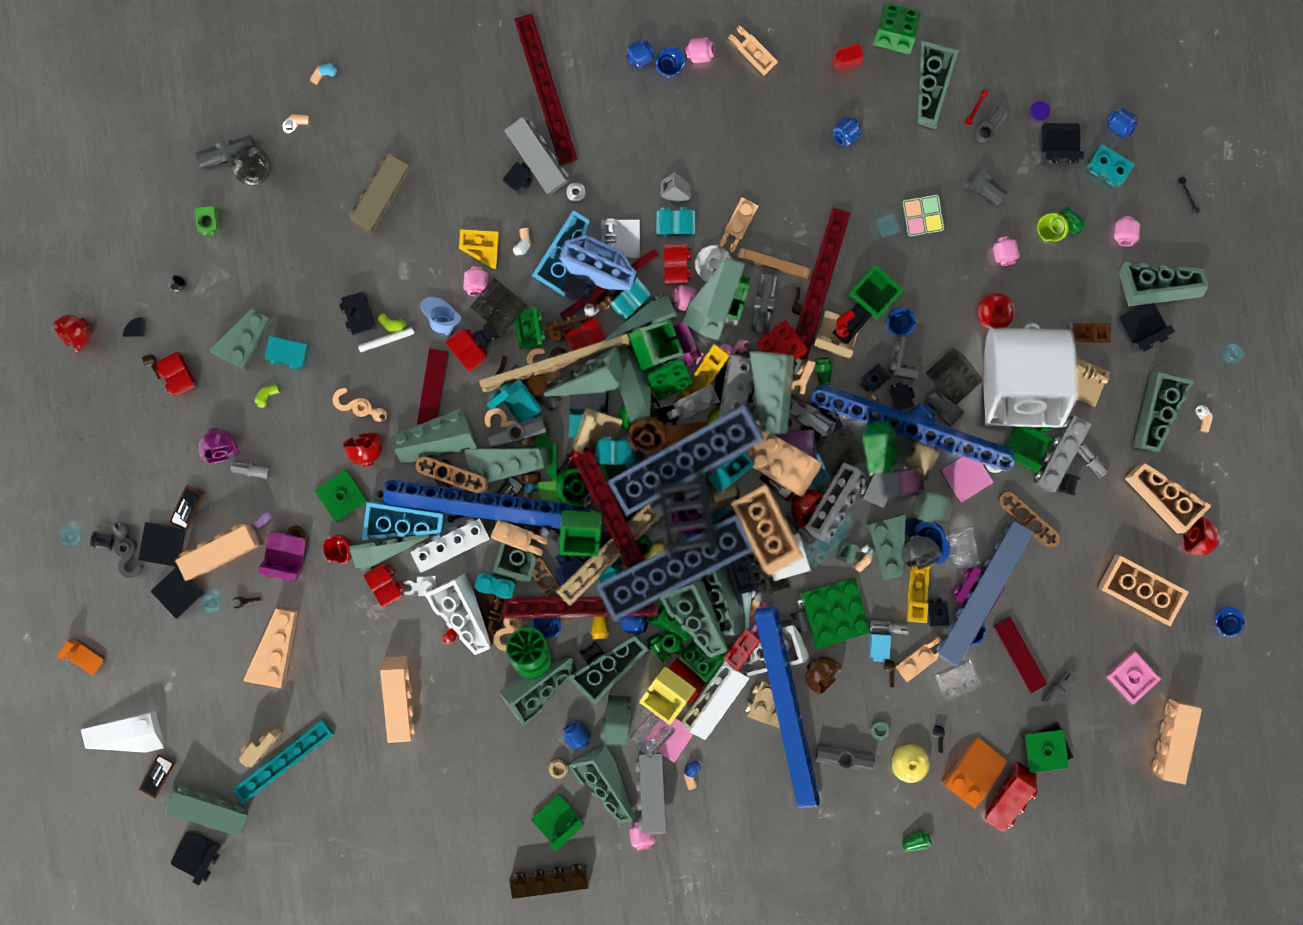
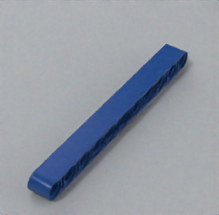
(920, 434)
(475, 504)
(787, 706)

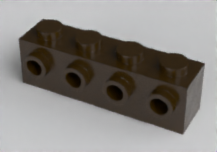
(549, 881)

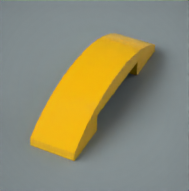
(706, 371)
(918, 595)

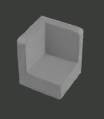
(675, 189)

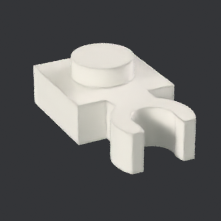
(423, 585)

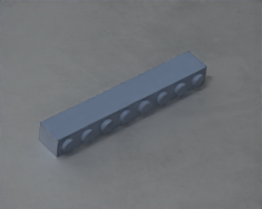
(984, 596)

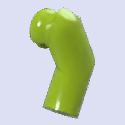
(392, 325)
(264, 392)

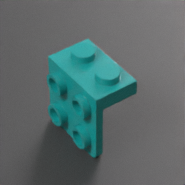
(517, 400)

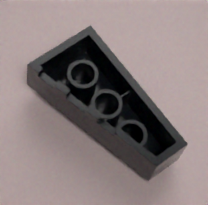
(902, 482)

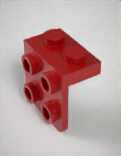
(782, 341)

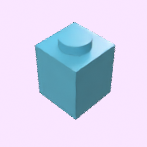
(879, 646)

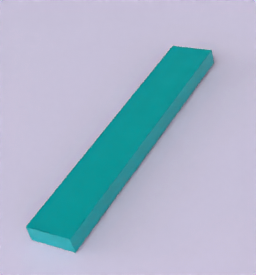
(282, 761)

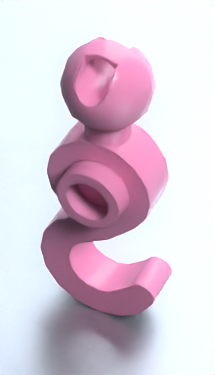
(739, 348)

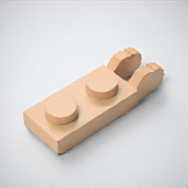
(754, 51)
(739, 222)
(517, 537)
(918, 660)

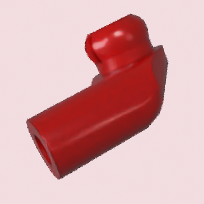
(842, 323)
(450, 636)

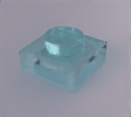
(887, 226)

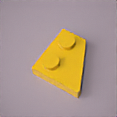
(480, 245)

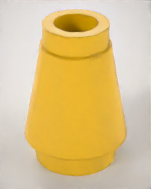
(599, 628)

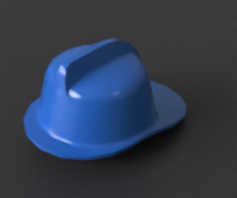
(938, 534)

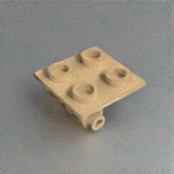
(1090, 382)

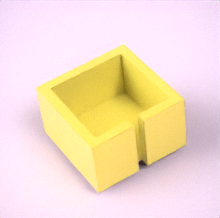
(667, 695)

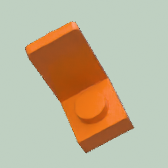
(80, 656)

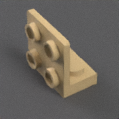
(829, 342)
(593, 427)

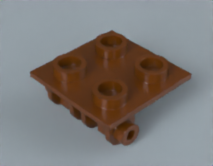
(554, 327)
(491, 610)

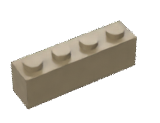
(380, 193)

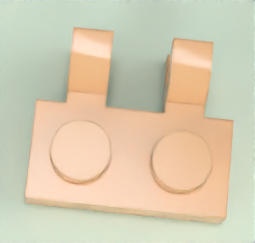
(804, 371)

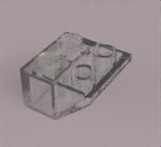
(963, 548)

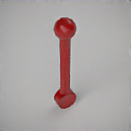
(969, 121)

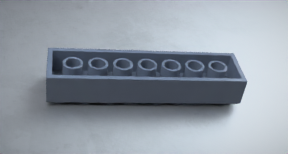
(686, 458)
(663, 575)

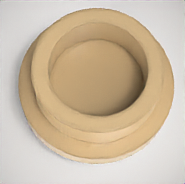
(558, 768)

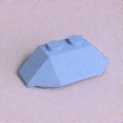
(598, 262)

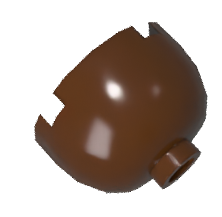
(647, 435)
(822, 673)

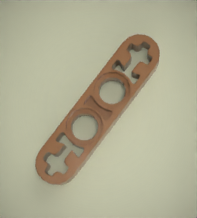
(774, 263)
(451, 475)
(1030, 517)
(548, 591)

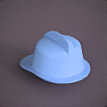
(440, 314)

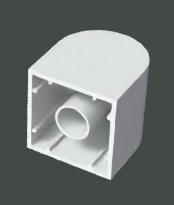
(1029, 377)

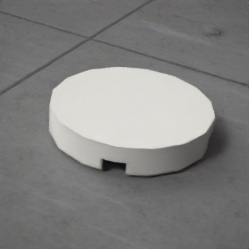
(708, 259)

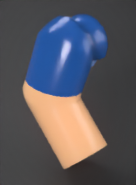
(690, 773)

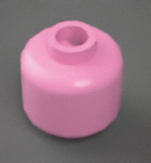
(700, 50)
(1127, 231)
(1006, 251)
(475, 281)
(682, 297)
(640, 840)

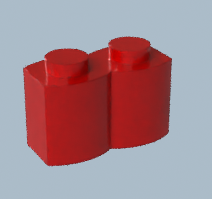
(848, 57)
(676, 264)
(585, 335)
(466, 349)
(176, 374)
(384, 585)

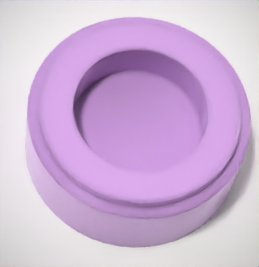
(262, 520)

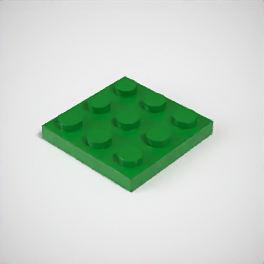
(835, 612)

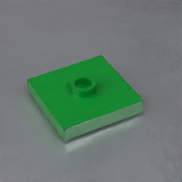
(341, 496)
(1046, 751)

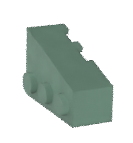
(243, 339)
(888, 541)

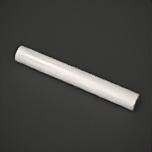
(386, 339)

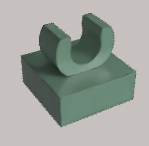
(847, 552)

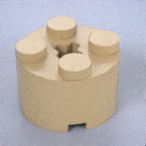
(924, 456)

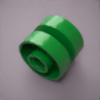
(529, 652)

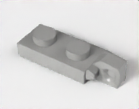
(694, 403)

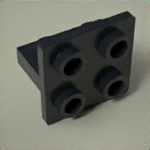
(743, 576)

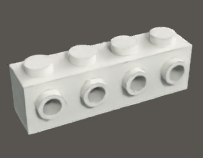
(450, 545)
(714, 701)

